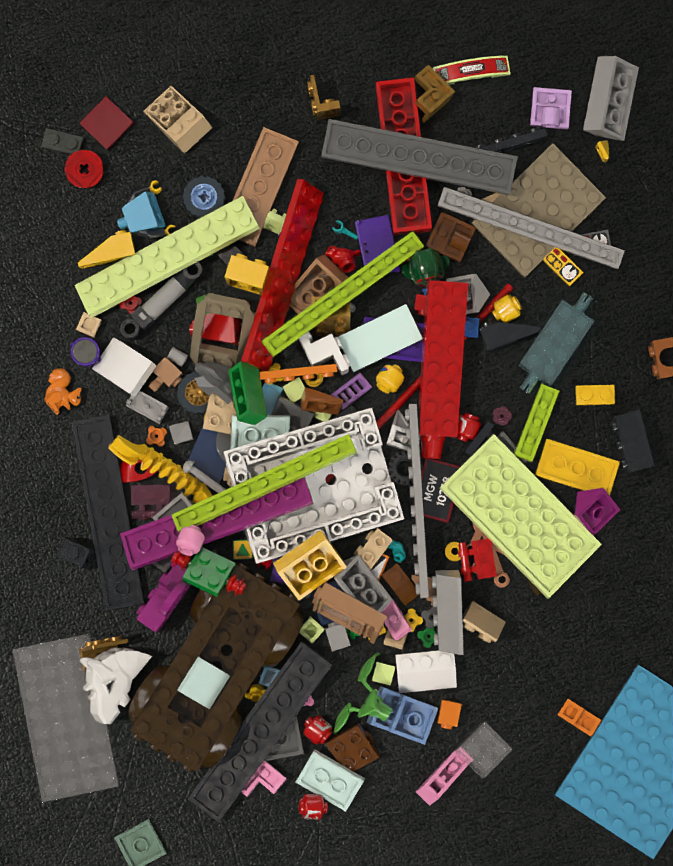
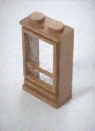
(348, 612)

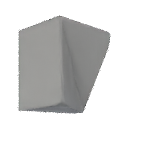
(181, 433)

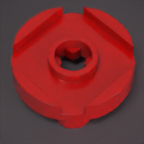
(94, 167)

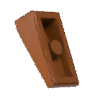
(320, 402)

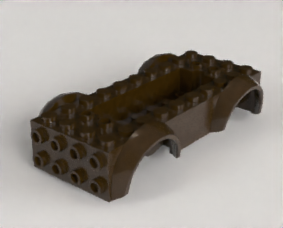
(259, 630)

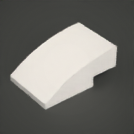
(124, 367)

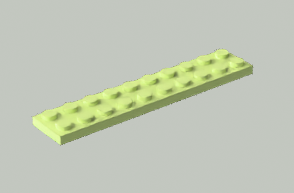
(166, 256)

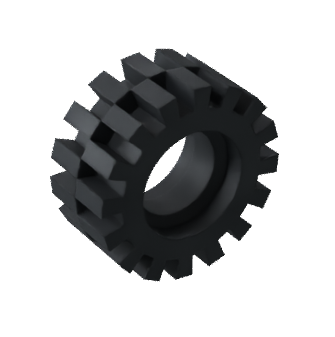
(393, 468)

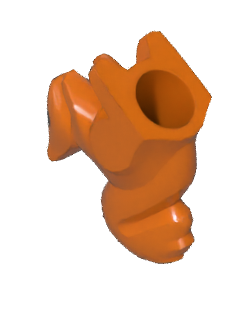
(57, 394)

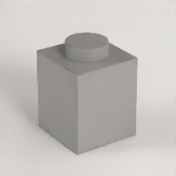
(337, 636)

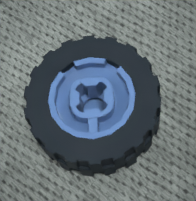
(203, 196)

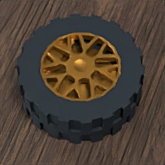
(191, 395)

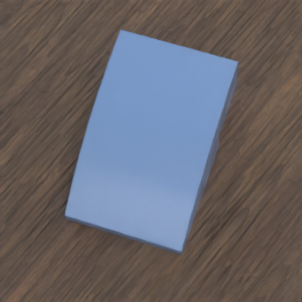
(408, 716)

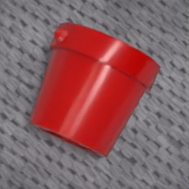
(431, 446)

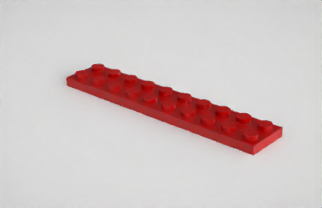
(283, 272)

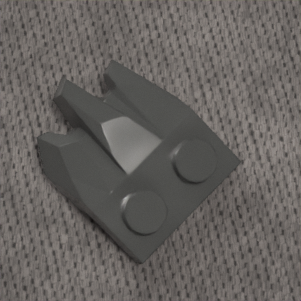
(215, 379)
(298, 417)

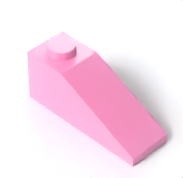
(441, 778)

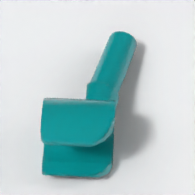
(344, 230)

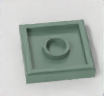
(140, 844)

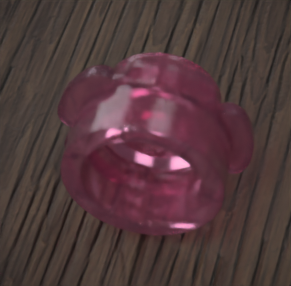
(502, 421)

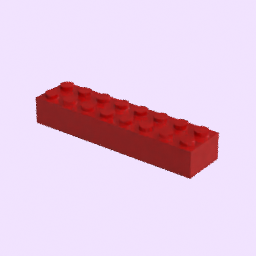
(406, 193)
(442, 358)

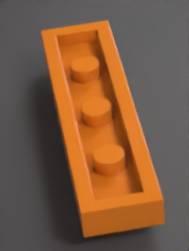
(306, 372)

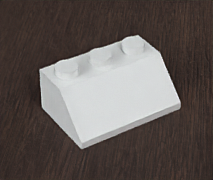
(425, 671)

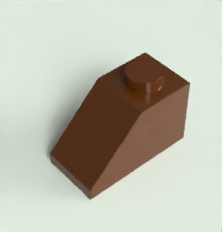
(400, 584)

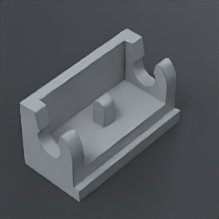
(147, 406)

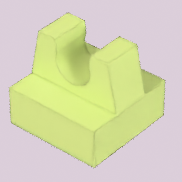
(274, 221)

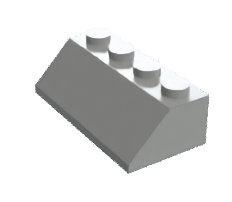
(611, 98)
(449, 611)

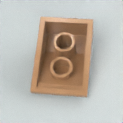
(316, 282)

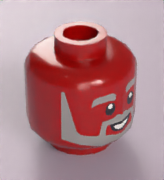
(468, 427)
(317, 730)
(312, 806)

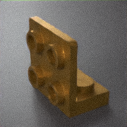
(329, 107)
(335, 324)
(95, 648)

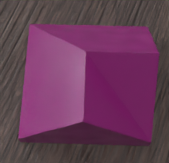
(594, 509)

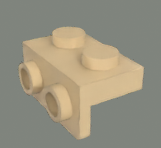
(374, 548)

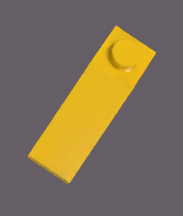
(112, 250)

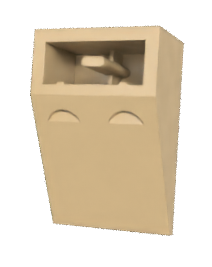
(178, 119)
(484, 622)

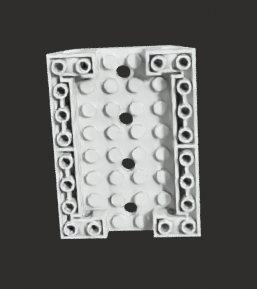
(339, 510)

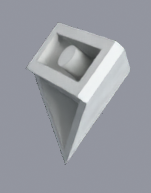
(397, 435)

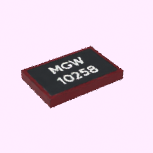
(435, 502)

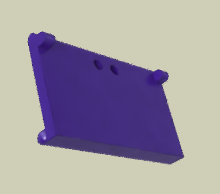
(378, 238)

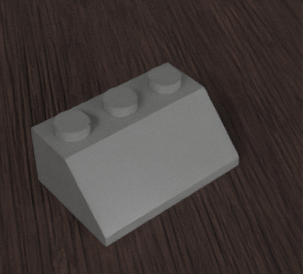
(362, 585)

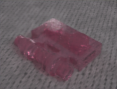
(149, 495)

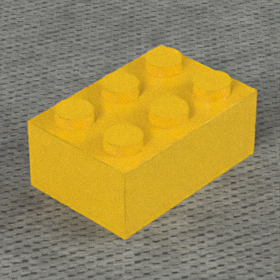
(246, 274)
(309, 565)

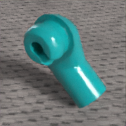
(397, 550)

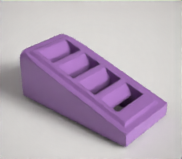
(364, 383)

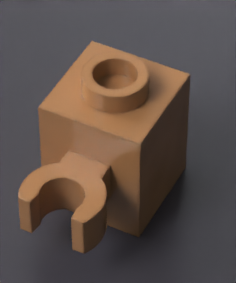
(167, 374)

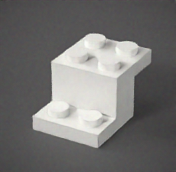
(324, 350)

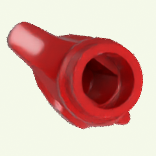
(343, 258)

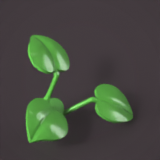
(371, 706)

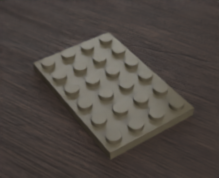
(549, 192)

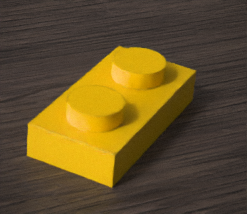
(595, 395)

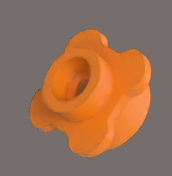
(151, 436)

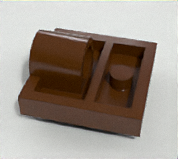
(450, 237)
(353, 748)

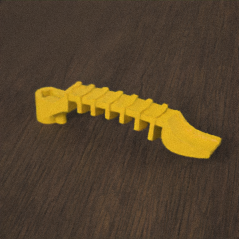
(132, 452)

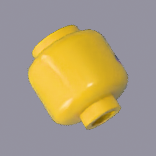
(507, 308)
(389, 378)

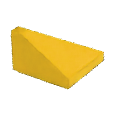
(603, 150)

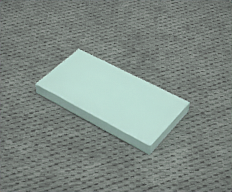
(380, 337)

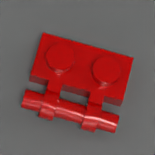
(483, 559)

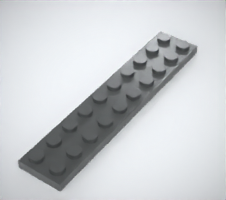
(419, 157)

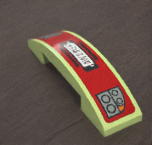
(473, 69)

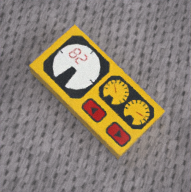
(562, 266)

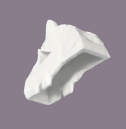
(110, 680)

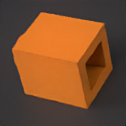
(449, 714)

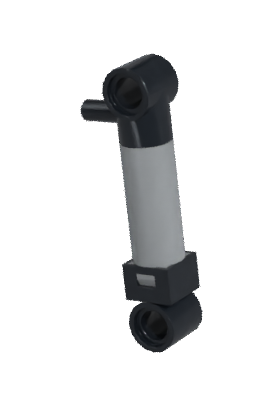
(145, 315)

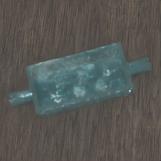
(556, 343)

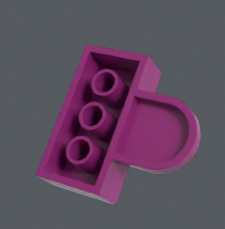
(163, 599)

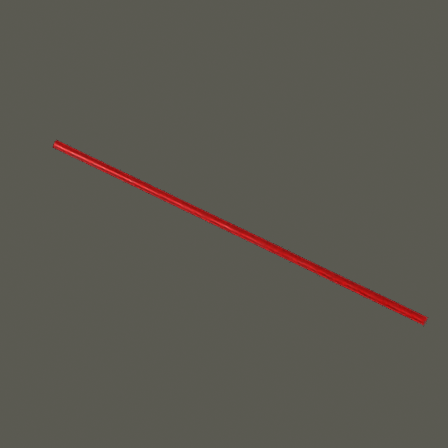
(412, 389)

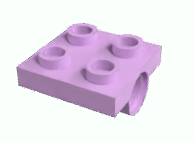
(550, 108)

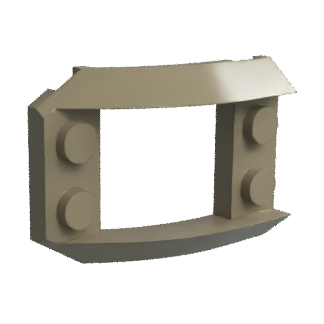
(224, 306)

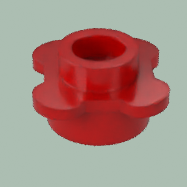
(131, 308)

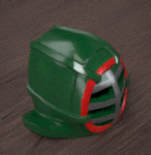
(425, 266)

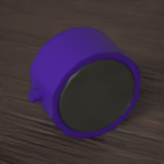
(85, 352)

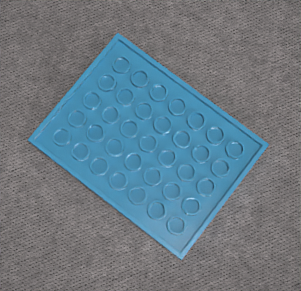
(628, 766)

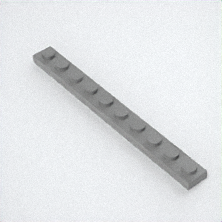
(530, 228)
(417, 509)

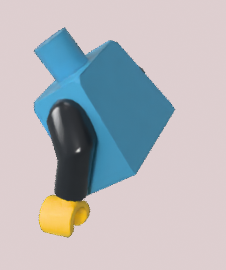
(143, 214)

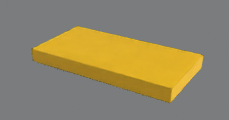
(576, 467)

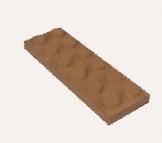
(264, 176)

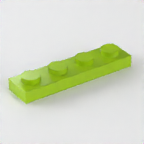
(536, 423)

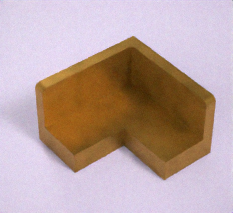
(436, 93)

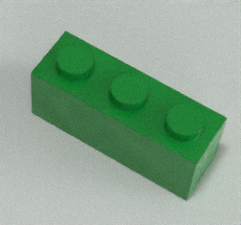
(247, 393)

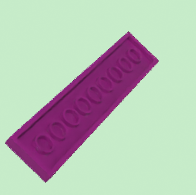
(158, 538)

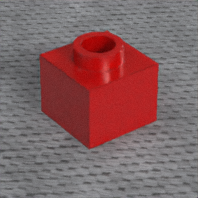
(420, 302)

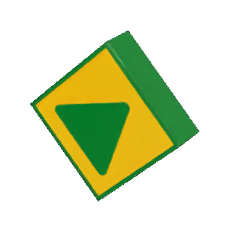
(241, 550)

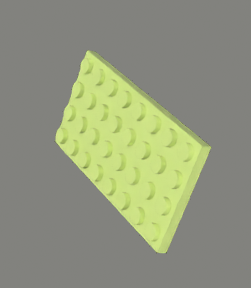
(520, 516)

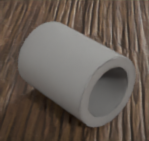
(177, 356)

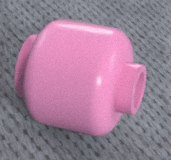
(190, 540)

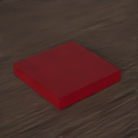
(106, 123)

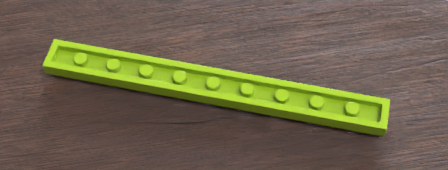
(342, 294)
(265, 483)

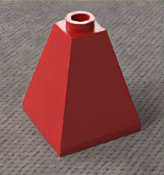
(221, 328)

